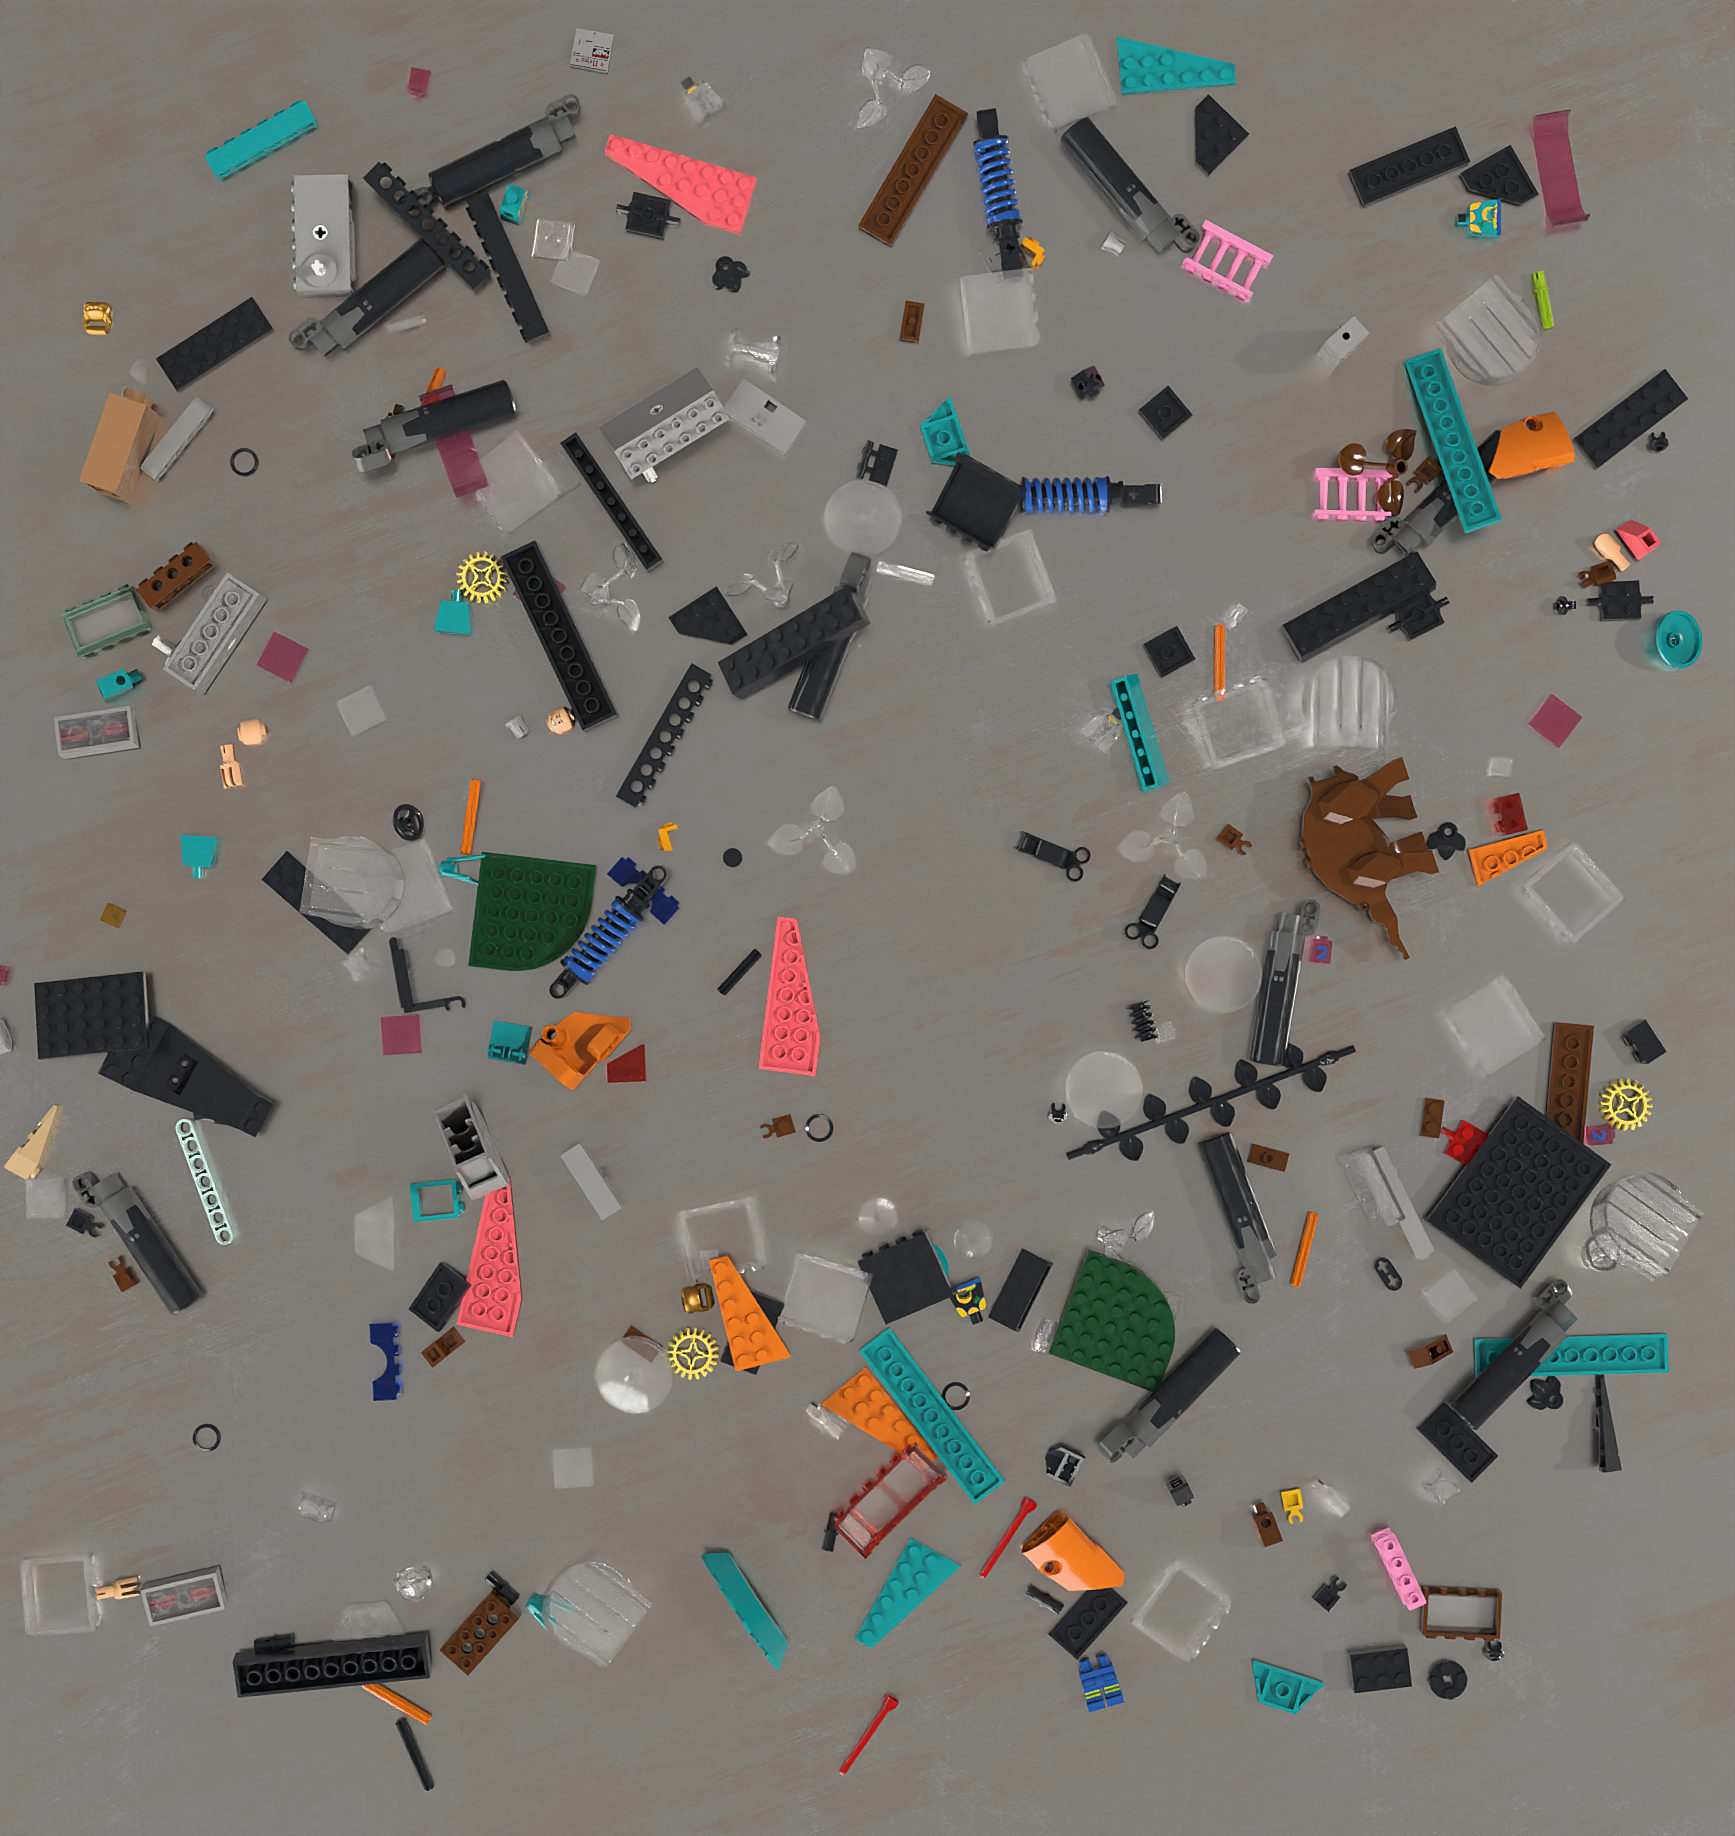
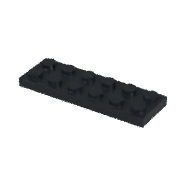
(1409, 166)
(214, 344)
(1630, 419)
(288, 880)

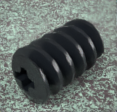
(1142, 1021)

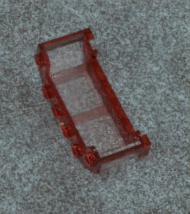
(888, 1499)

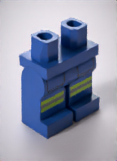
(1096, 1677)

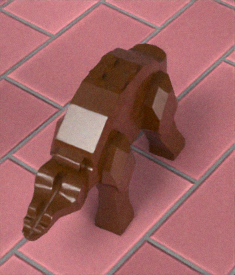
(1352, 851)

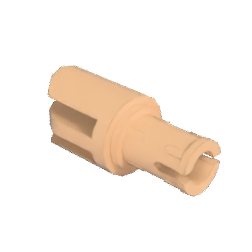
(1611, 550)
(230, 768)
(117, 1589)

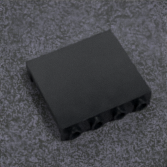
(977, 502)
(906, 1276)

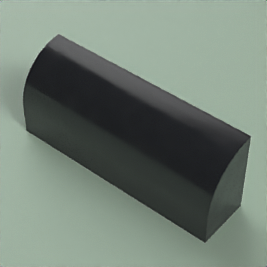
(1020, 1290)

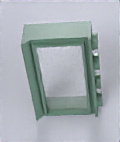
(105, 620)

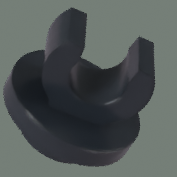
(1658, 444)
(1563, 605)
(1058, 1116)
(1494, 1654)

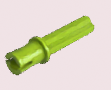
(1543, 299)

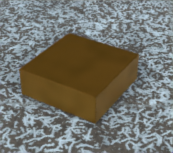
(112, 915)

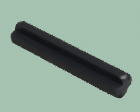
(739, 972)

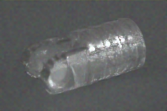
(1043, 1335)

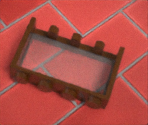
(1461, 1612)

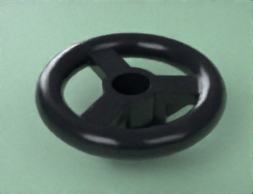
(407, 823)

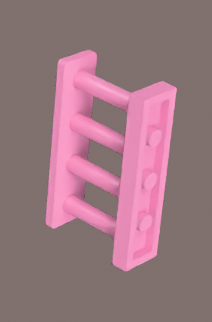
(1243, 249)
(1324, 476)
(1398, 1568)

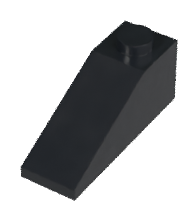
(1180, 1491)

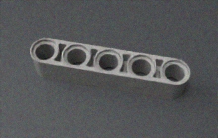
(176, 438)

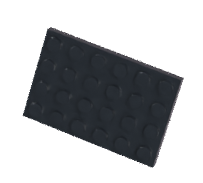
(92, 1015)

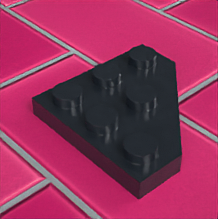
(1215, 134)
(1501, 178)
(709, 619)

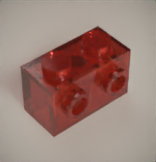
(1510, 814)

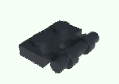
(882, 465)

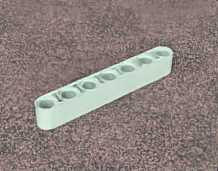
(213, 1187)

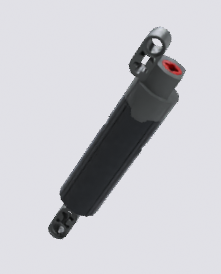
(500, 158)

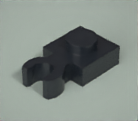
(81, 1222)
(1328, 1595)

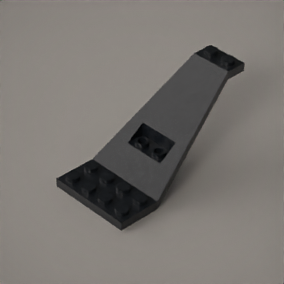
(201, 1085)

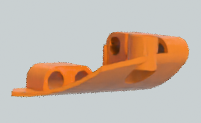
(1527, 451)
(578, 1045)
(1071, 1556)

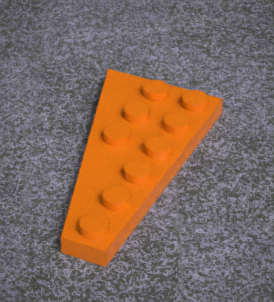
(746, 1326)
(874, 1411)

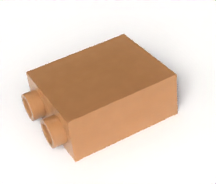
(120, 444)

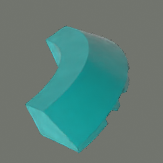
(747, 1606)

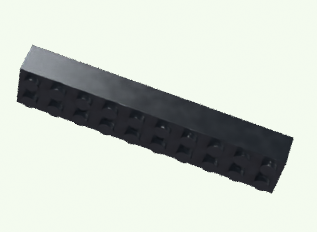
(559, 635)
(332, 1665)

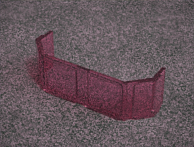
(1557, 169)
(458, 452)

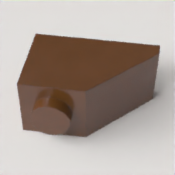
(1430, 1352)

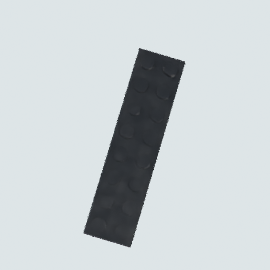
(1359, 607)
(794, 642)

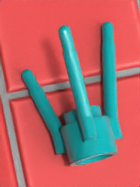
(449, 869)
(535, 1607)

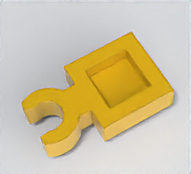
(1292, 1502)

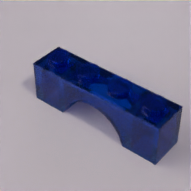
(625, 873)
(384, 1336)

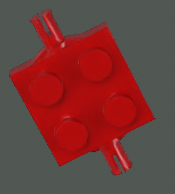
(1463, 1141)

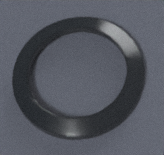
(235, 454)
(819, 1139)
(962, 1386)
(217, 1434)

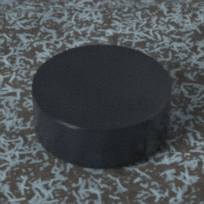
(732, 857)

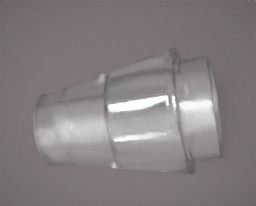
(1235, 615)

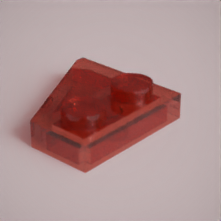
(628, 1067)

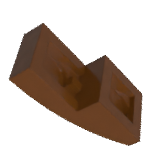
(442, 1347)

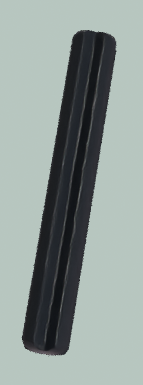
(414, 1754)

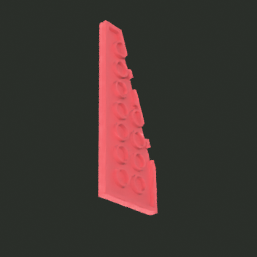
(703, 189)
(790, 1021)
(494, 1272)

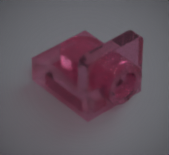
(418, 81)

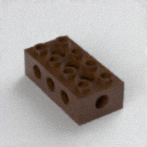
(186, 576)
(481, 1645)

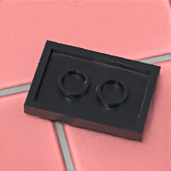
(440, 1296)

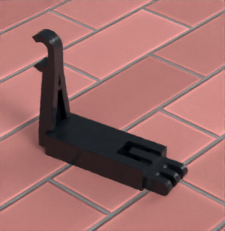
(403, 984)

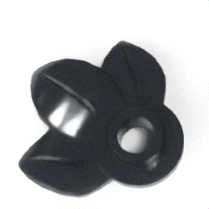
(731, 276)
(1446, 843)
(1543, 1392)

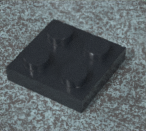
(1165, 412)
(1169, 651)

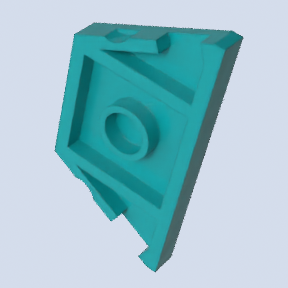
(944, 435)
(1283, 1688)

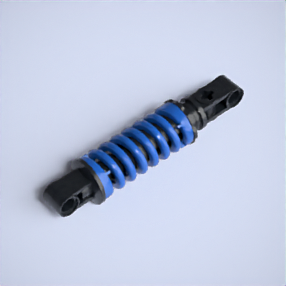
(997, 188)
(1100, 493)
(608, 933)

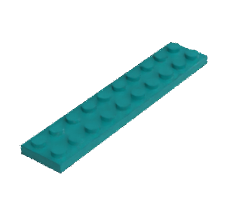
(1453, 440)
(1590, 1355)
(931, 1415)

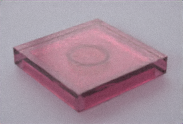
(282, 657)
(1555, 720)
(401, 1034)

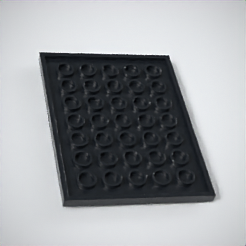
(1518, 1192)

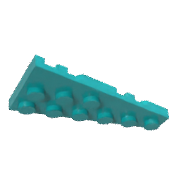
(1158, 68)
(908, 1585)

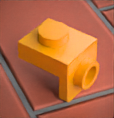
(1032, 246)
(664, 841)

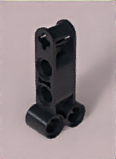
(1052, 853)
(1154, 912)

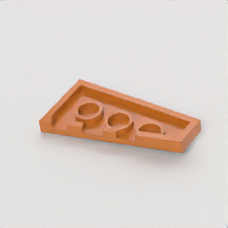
(1496, 857)

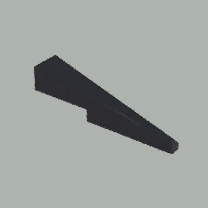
(1608, 1450)

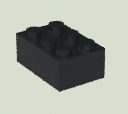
(1379, 1668)

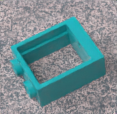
(416, 1200)

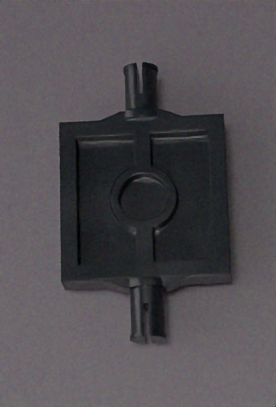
(648, 215)
(1620, 600)
(1419, 616)

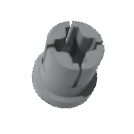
(1114, 242)
(517, 726)

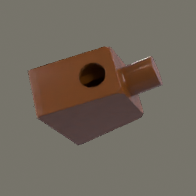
(1271, 1534)

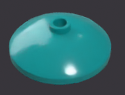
(1679, 639)

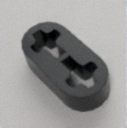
(1384, 1276)

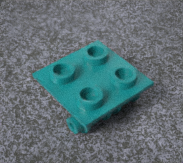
(509, 1042)

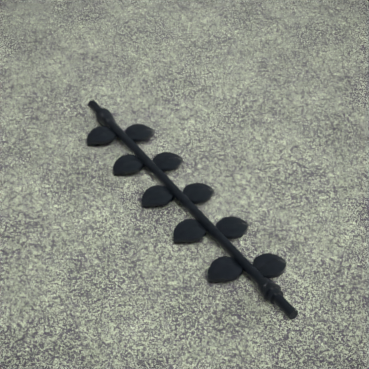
(1222, 1111)

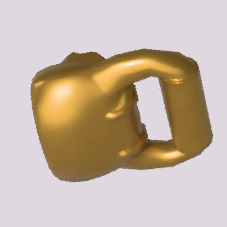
(96, 312)
(692, 1300)

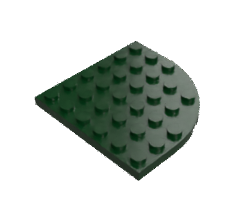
(528, 910)
(1117, 1323)

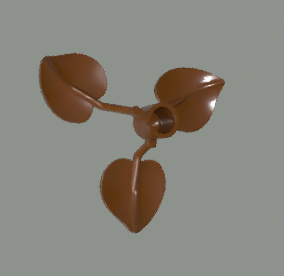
(1401, 445)

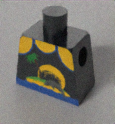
(970, 1299)

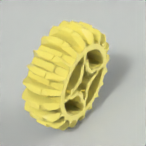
(476, 584)
(1631, 1110)
(701, 1354)

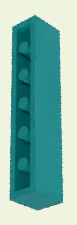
(261, 139)
(1140, 732)

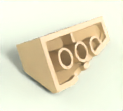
(29, 1157)

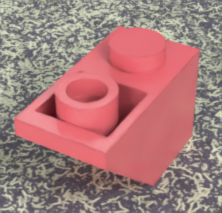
(1638, 538)

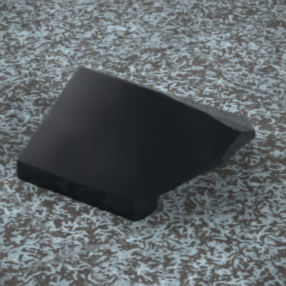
(1063, 1464)

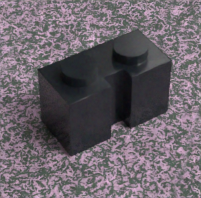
(1644, 1042)

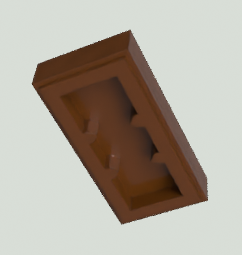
(1268, 1157)

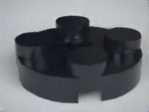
(1446, 1668)

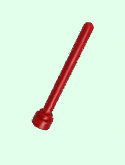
(1027, 1506)
(889, 1704)

